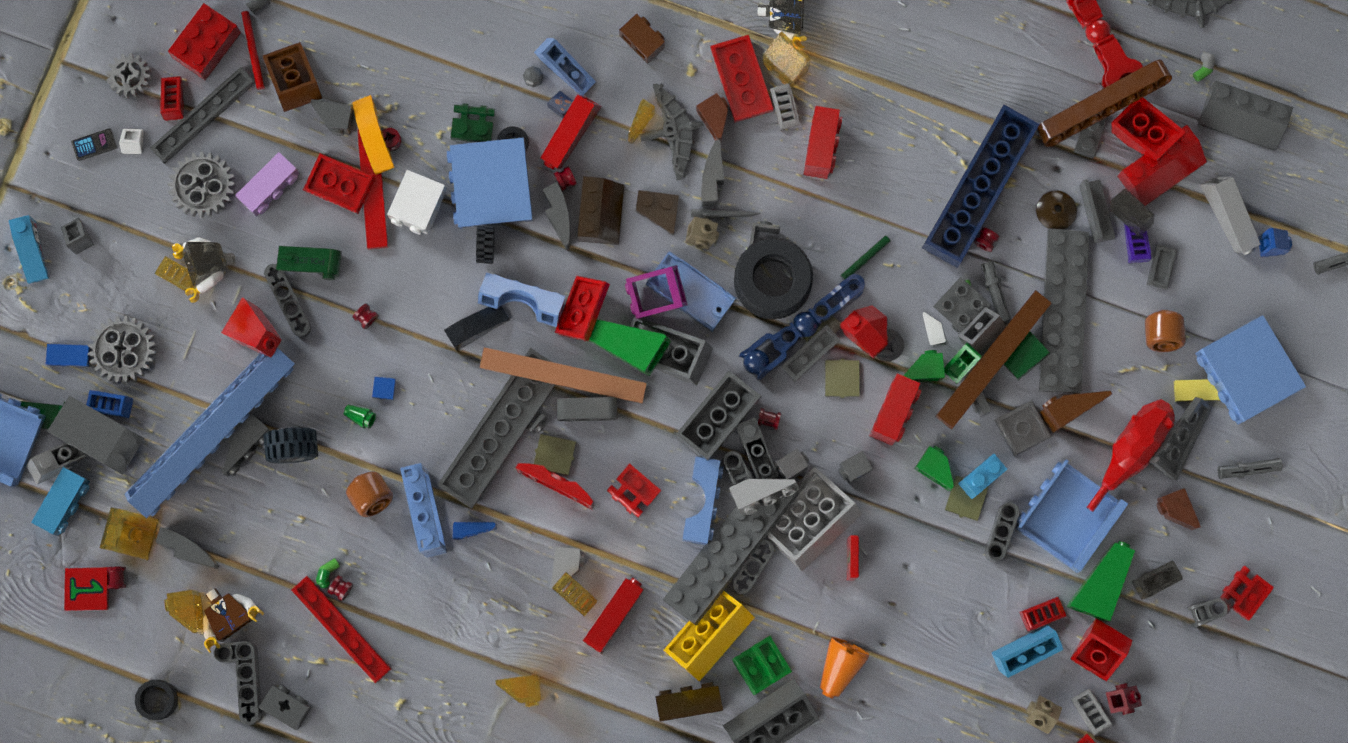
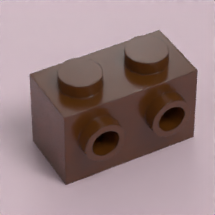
(642, 38)

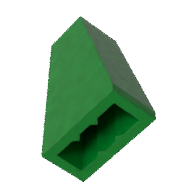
(632, 345)
(1103, 586)

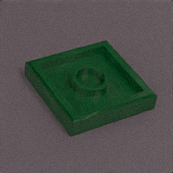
(1026, 356)

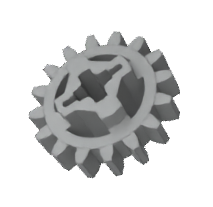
(135, 81)

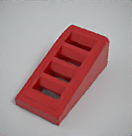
(175, 110)
(1027, 619)

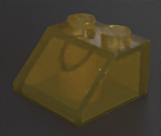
(786, 60)
(129, 533)
(186, 609)
(523, 689)

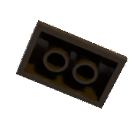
(600, 211)
(688, 702)

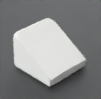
(131, 141)

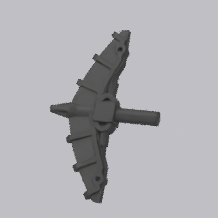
(1192, 8)
(676, 130)

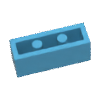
(61, 502)
(1027, 651)

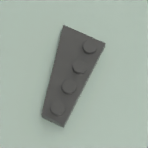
(1180, 441)

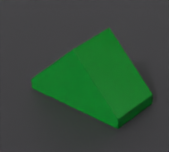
(962, 363)

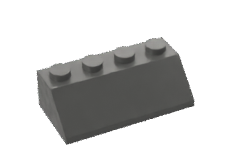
(1245, 115)
(717, 416)
(774, 717)

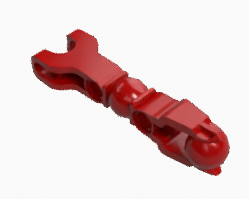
(1106, 46)

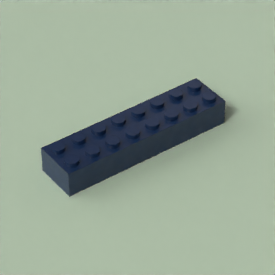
(980, 186)

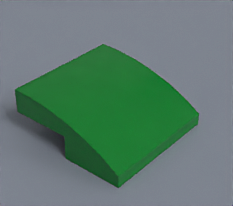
(761, 665)

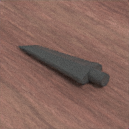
(708, 213)

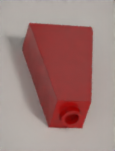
(570, 131)
(252, 329)
(613, 615)

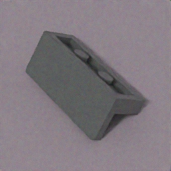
(1096, 211)

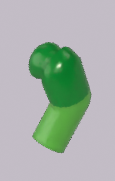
(324, 572)

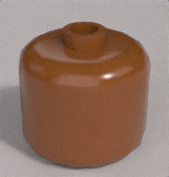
(1165, 331)
(369, 494)

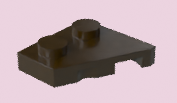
(658, 208)

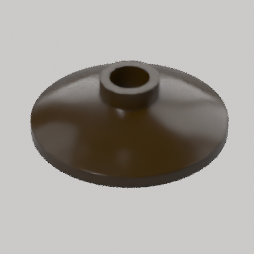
(1049, 217)

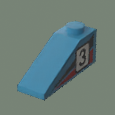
(29, 248)

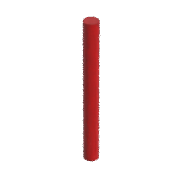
(252, 50)

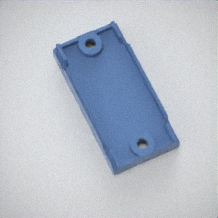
(700, 291)

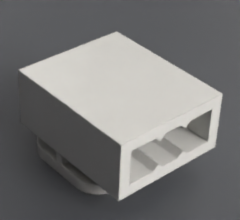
(416, 203)

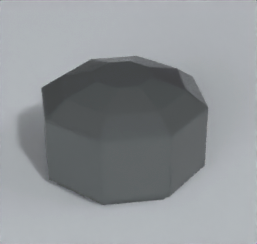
(533, 76)

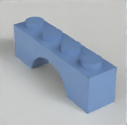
(499, 290)
(698, 528)

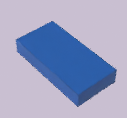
(67, 355)

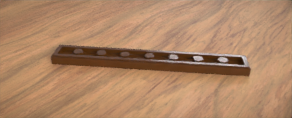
(993, 359)

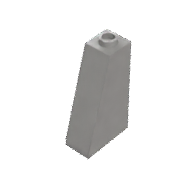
(1231, 213)

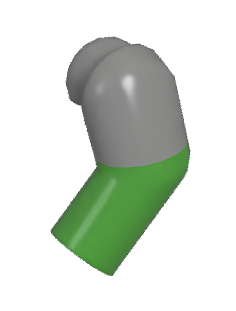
(1207, 67)

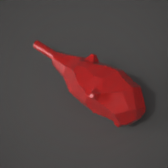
(1136, 446)

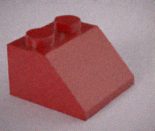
(1101, 649)

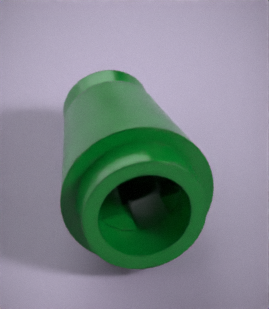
(361, 416)

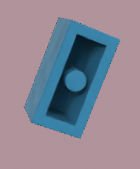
(982, 476)

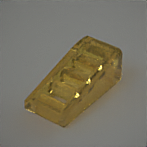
(643, 116)
(185, 283)
(583, 603)

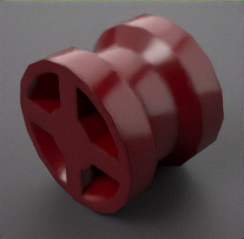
(392, 143)
(565, 178)
(986, 239)
(365, 316)
(340, 588)

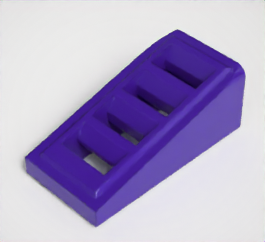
(1137, 258)

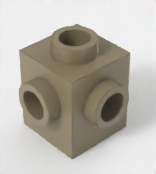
(702, 233)
(1043, 714)

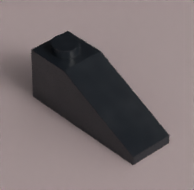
(475, 326)

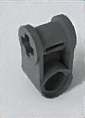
(738, 472)
(1205, 611)

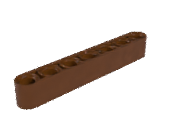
(1104, 103)

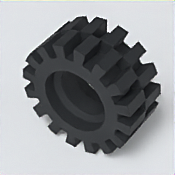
(485, 244)

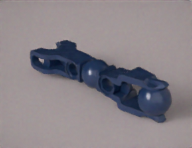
(803, 325)

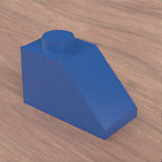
(1274, 242)

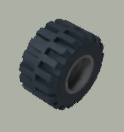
(290, 445)

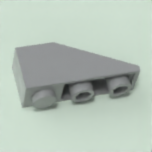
(52, 461)
(761, 492)

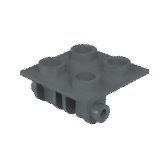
(961, 304)

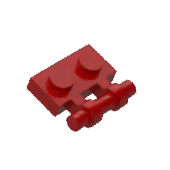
(638, 485)
(1252, 596)

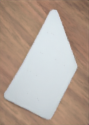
(934, 330)

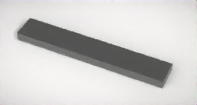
(202, 115)

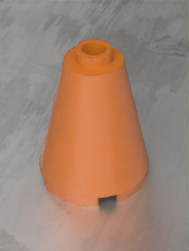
(841, 666)

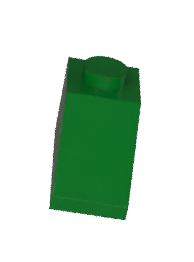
(927, 367)
(936, 467)

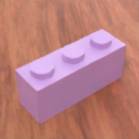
(268, 184)

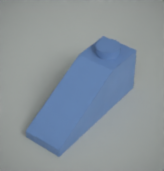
(564, 65)

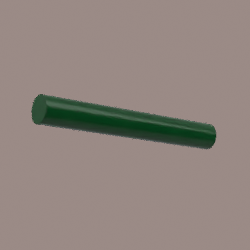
(866, 257)

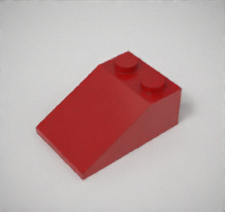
(1146, 129)

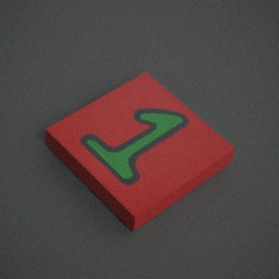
(852, 557)
(86, 589)

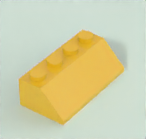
(702, 645)

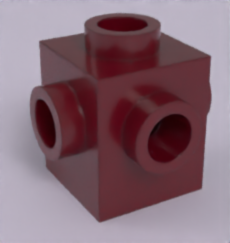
(1124, 699)

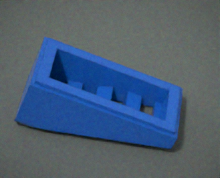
(122, 404)
(467, 529)

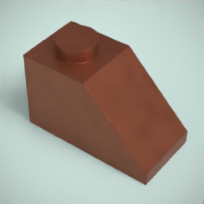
(714, 114)
(1178, 509)

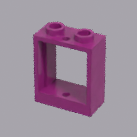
(675, 285)

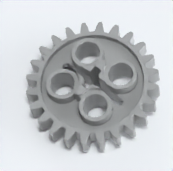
(210, 200)
(103, 348)

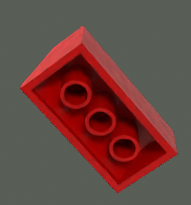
(1152, 178)

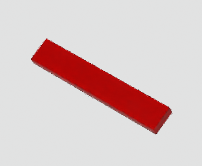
(373, 205)
(341, 629)

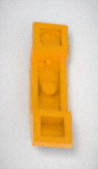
(372, 135)

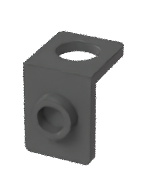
(763, 226)
(538, 425)

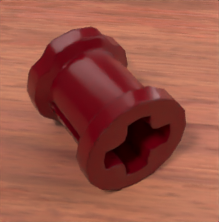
(769, 419)
(116, 577)

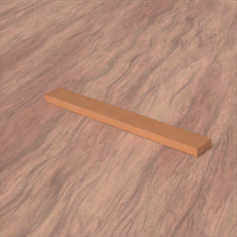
(562, 375)

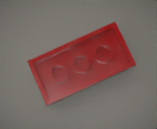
(741, 78)

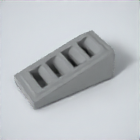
(775, 100)
(1085, 716)

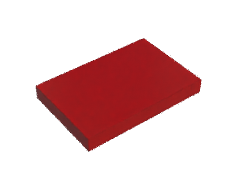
(339, 183)
(582, 308)

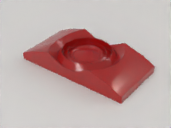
(567, 488)

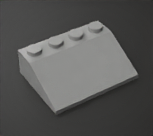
(813, 519)

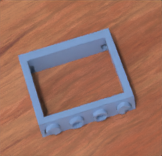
(423, 510)

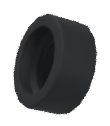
(145, 687)

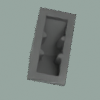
(76, 236)

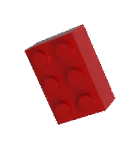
(204, 41)
(823, 142)
(895, 410)

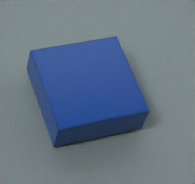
(384, 388)

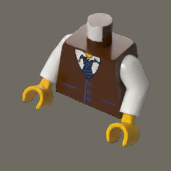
(226, 616)

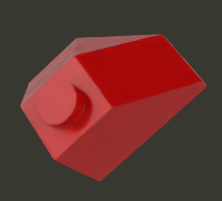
(867, 329)

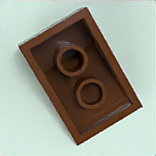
(292, 77)
(1068, 407)

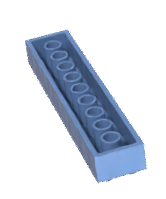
(207, 432)

